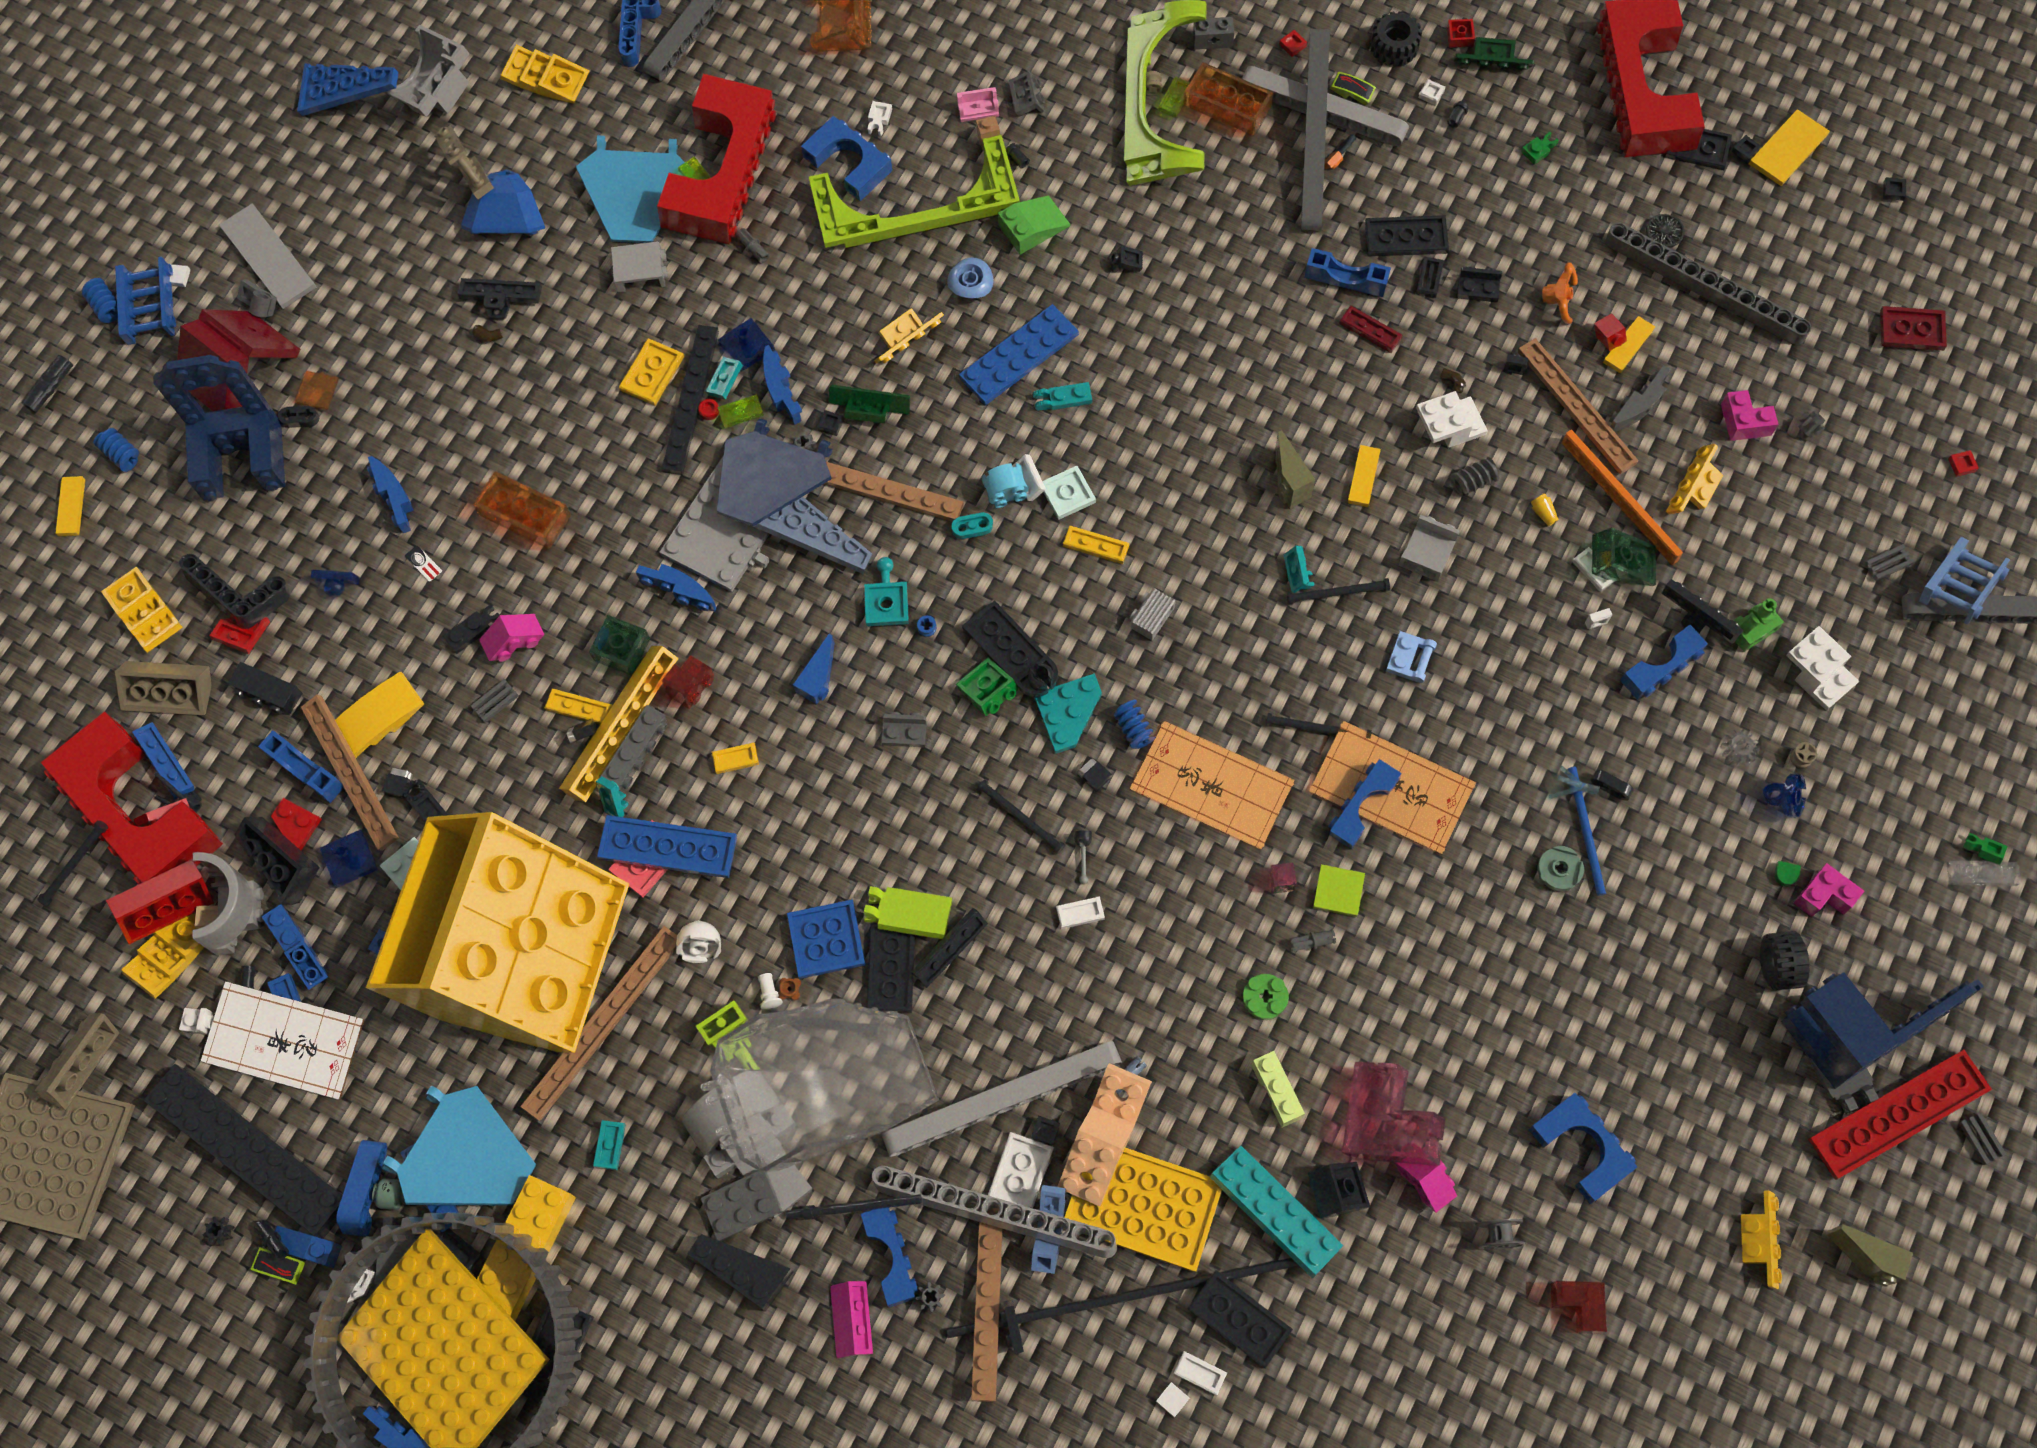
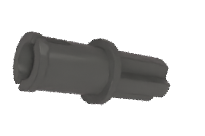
(752, 245)
(1313, 940)

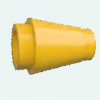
(1544, 509)

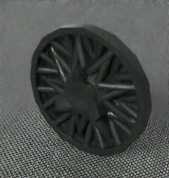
(1665, 230)

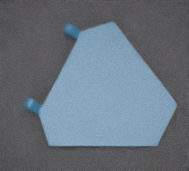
(628, 188)
(463, 1155)

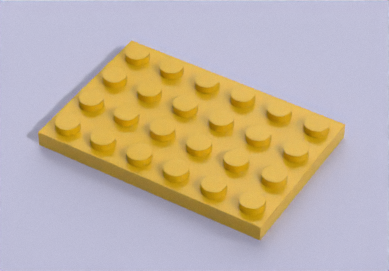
(1154, 1209)

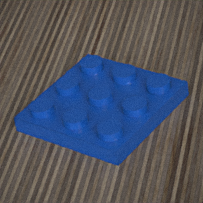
(826, 939)

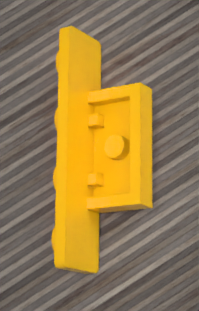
(902, 330)
(1698, 482)
(1760, 1239)

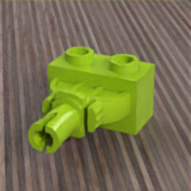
(721, 1023)

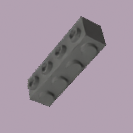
(635, 747)

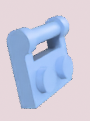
(1404, 653)

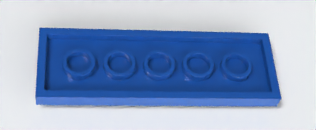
(1018, 354)
(667, 846)

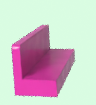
(851, 1319)

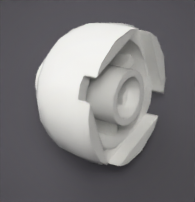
(698, 941)

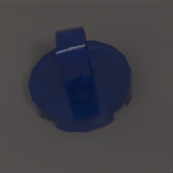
(1789, 797)

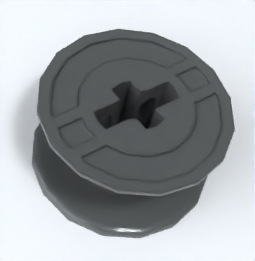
(1500, 1234)

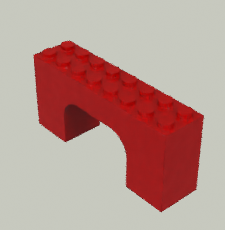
(1646, 119)
(715, 204)
(87, 773)

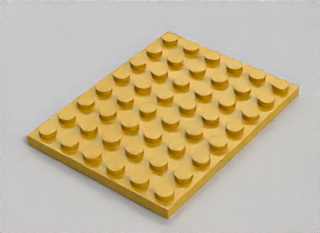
(441, 1347)

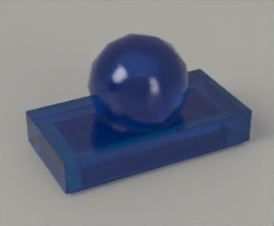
(334, 580)

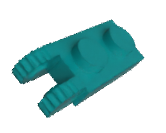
(1063, 396)

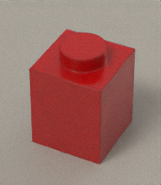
(1610, 332)

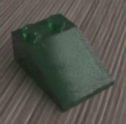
(1623, 558)

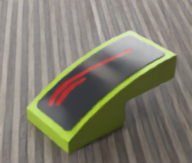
(1352, 86)
(287, 1269)

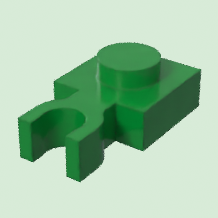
(1539, 149)
(1987, 848)

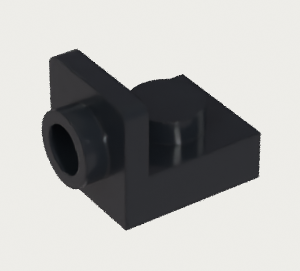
(1127, 258)

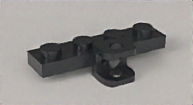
(499, 293)
(1700, 613)

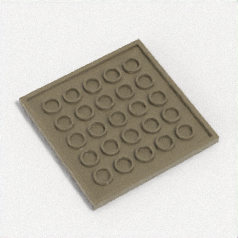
(56, 1157)

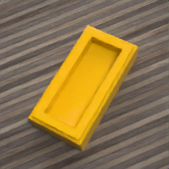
(735, 758)

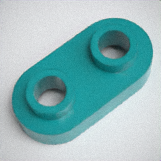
(972, 523)

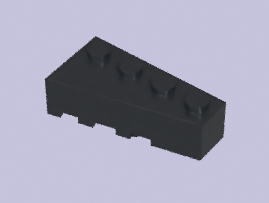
(282, 862)
(747, 1273)

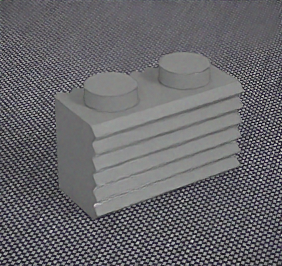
(1152, 614)

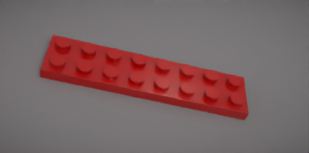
(1899, 1114)

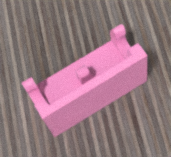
(977, 104)

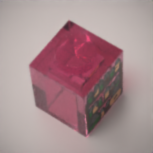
(1282, 878)

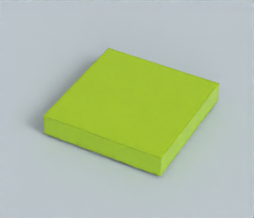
(1339, 890)

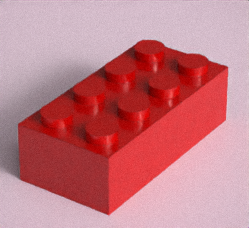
(159, 901)

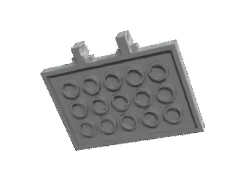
(712, 543)

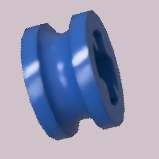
(926, 633)

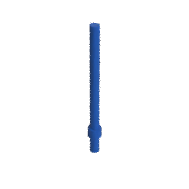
(1588, 838)

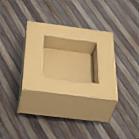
(205, 915)

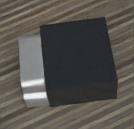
(581, 730)
(1094, 774)
(395, 782)

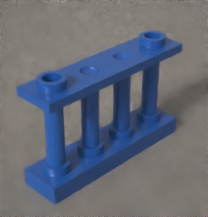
(126, 296)

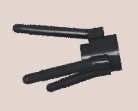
(192, 799)

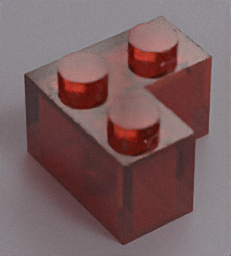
(688, 682)
(1587, 1299)

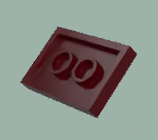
(1913, 328)

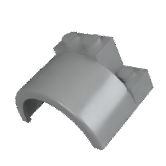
(436, 76)
(237, 906)
(701, 1122)

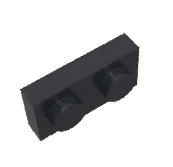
(1013, 1337)

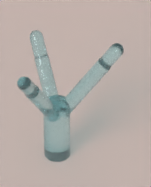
(1579, 786)

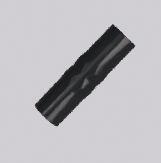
(47, 383)

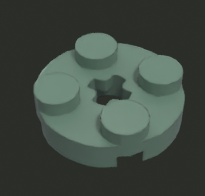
(1571, 862)

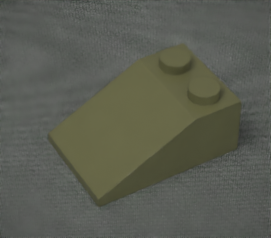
(1293, 476)
(1873, 1256)

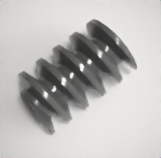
(1474, 476)

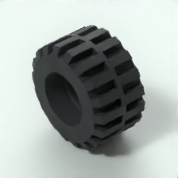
(1398, 26)
(1784, 960)

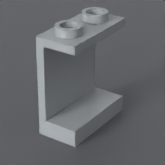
(638, 263)
(1429, 547)

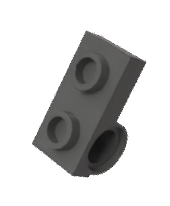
(259, 300)

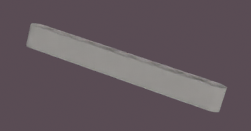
(1339, 110)

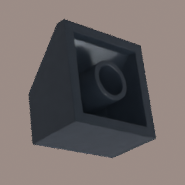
(1338, 1189)

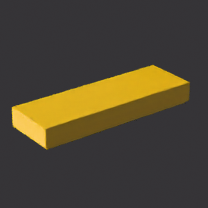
(1636, 337)
(1364, 476)
(70, 506)
(1096, 544)
(577, 706)

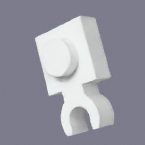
(879, 115)

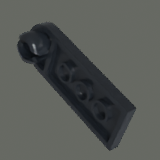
(1012, 650)

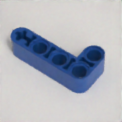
(631, 25)
(354, 1207)

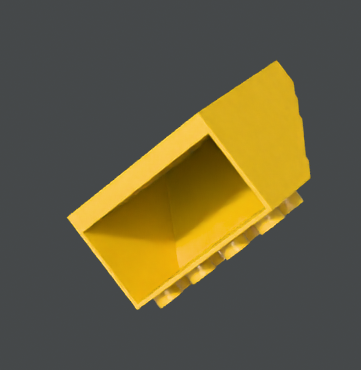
(499, 932)

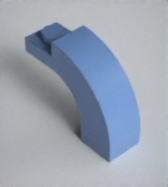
(1046, 1253)

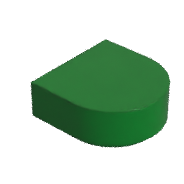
(1787, 873)

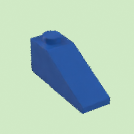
(815, 677)
(309, 1247)

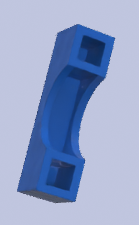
(1367, 279)
(1645, 677)
(301, 767)
(1380, 780)
(897, 1285)

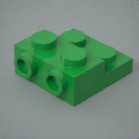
(987, 687)

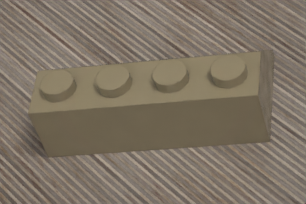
(163, 687)
(77, 1060)

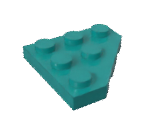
(1068, 710)

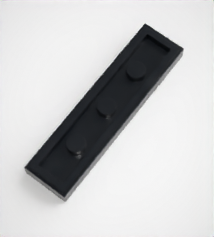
(949, 947)

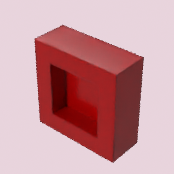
(1293, 43)
(1963, 463)

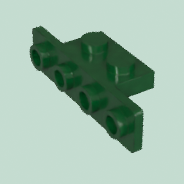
(1494, 51)
(868, 404)

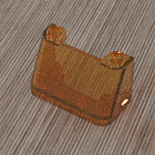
(843, 25)

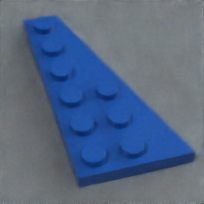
(339, 84)

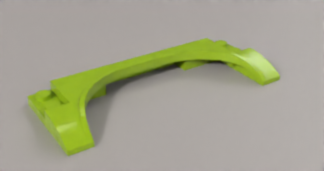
(1145, 153)
(989, 195)

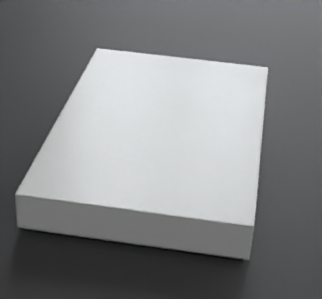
(1021, 1170)

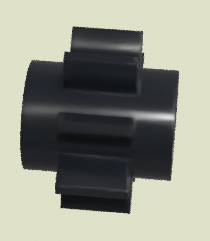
(223, 1234)

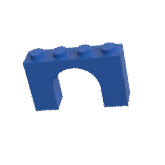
(837, 136)
(1613, 1161)

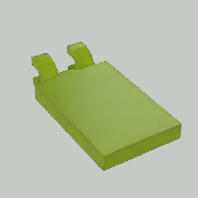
(909, 911)

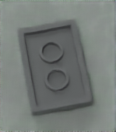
(741, 1205)

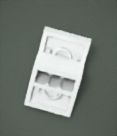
(1451, 419)
(1822, 668)

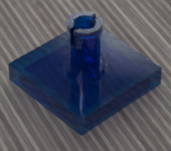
(745, 343)
(348, 858)

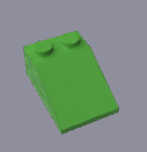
(1031, 222)

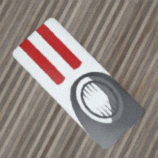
(423, 563)

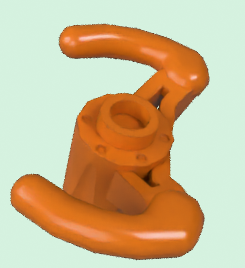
(1561, 292)

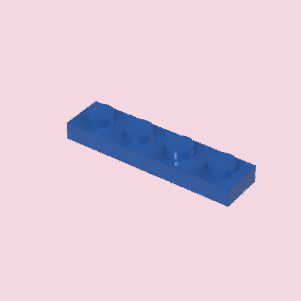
(162, 758)

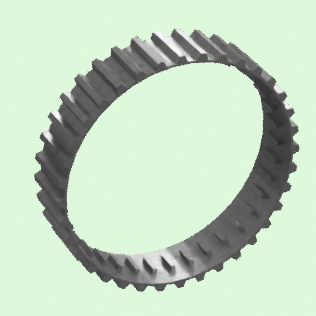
(328, 1318)

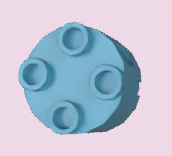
(1005, 484)

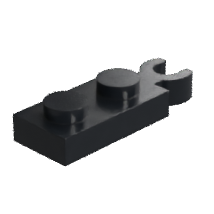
(470, 629)

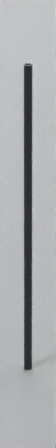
(1132, 1295)

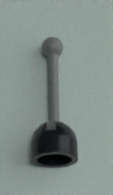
(1083, 839)

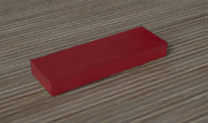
(1370, 329)

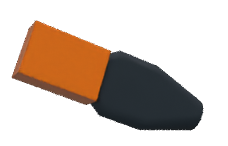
(1335, 157)

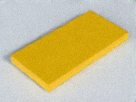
(1789, 147)

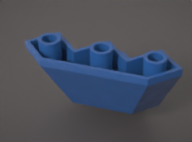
(504, 208)

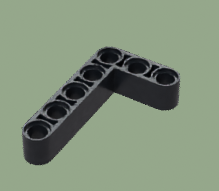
(242, 611)

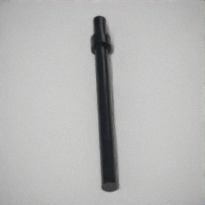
(810, 1212)

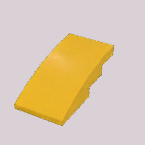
(544, 74)
(141, 609)
(379, 713)
(164, 957)

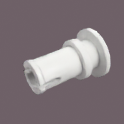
(769, 995)

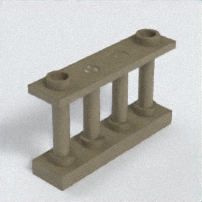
(469, 167)

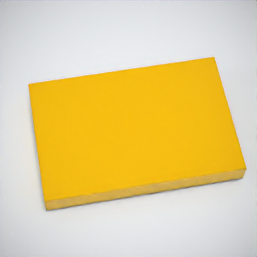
(651, 371)

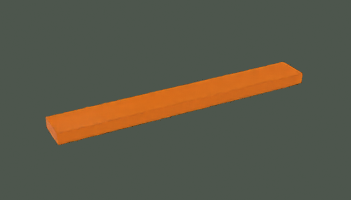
(1622, 497)

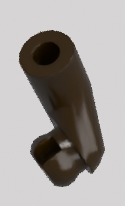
(485, 335)
(1456, 378)

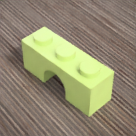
(1283, 1098)

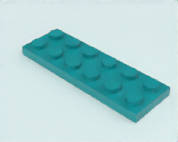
(1276, 1211)

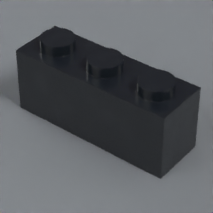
(264, 689)

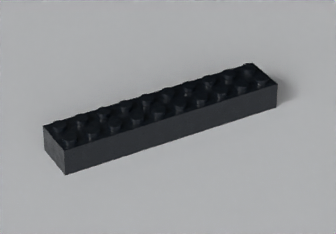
(247, 1150)

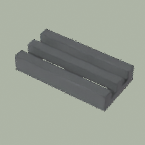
(1903, 555)
(489, 696)
(1989, 1134)

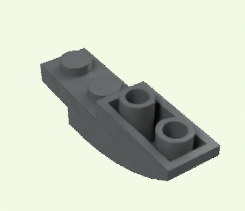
(1640, 403)

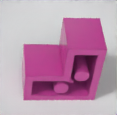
(1744, 420)
(511, 633)
(1829, 887)
(1430, 1182)

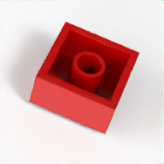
(1460, 33)

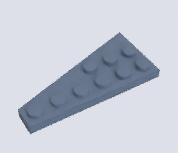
(810, 529)

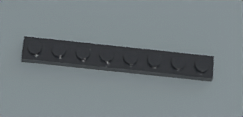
(689, 400)

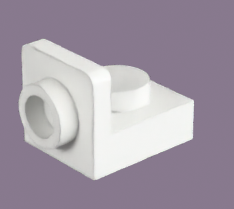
(196, 1021)

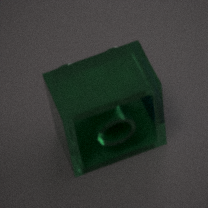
(619, 645)

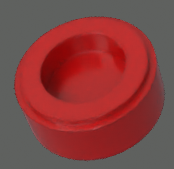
(708, 409)

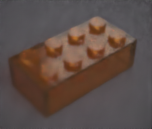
(1228, 98)
(522, 510)

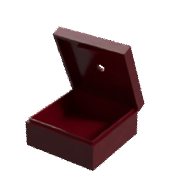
(230, 337)

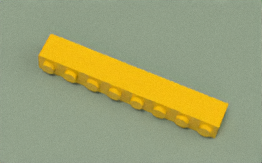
(618, 723)

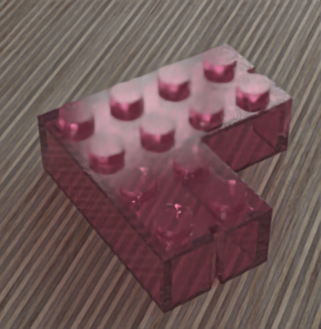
(1378, 1124)

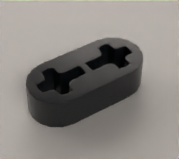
(298, 416)
(1612, 785)

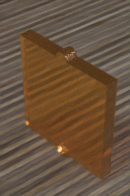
(317, 390)

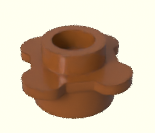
(794, 984)

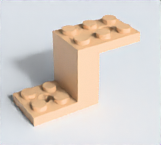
(1104, 1134)

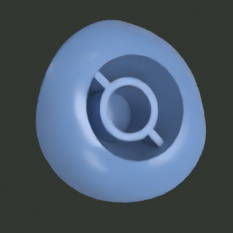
(970, 278)

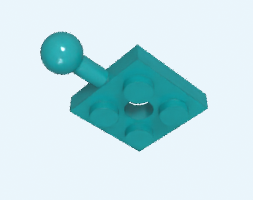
(878, 592)

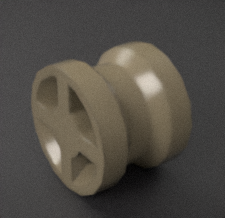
(1153, 84)
(1808, 752)

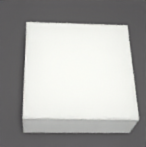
(1431, 92)
(180, 275)
(1598, 618)
(1172, 1399)

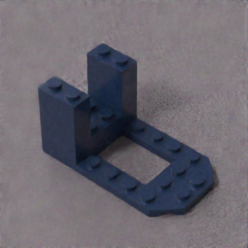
(223, 431)
(1848, 1035)

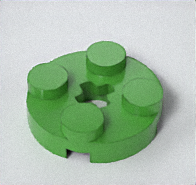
(1256, 1005)

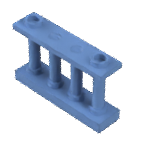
(1951, 565)

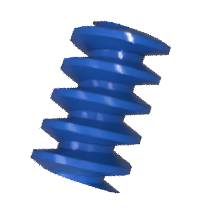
(100, 300)
(117, 449)
(1133, 726)

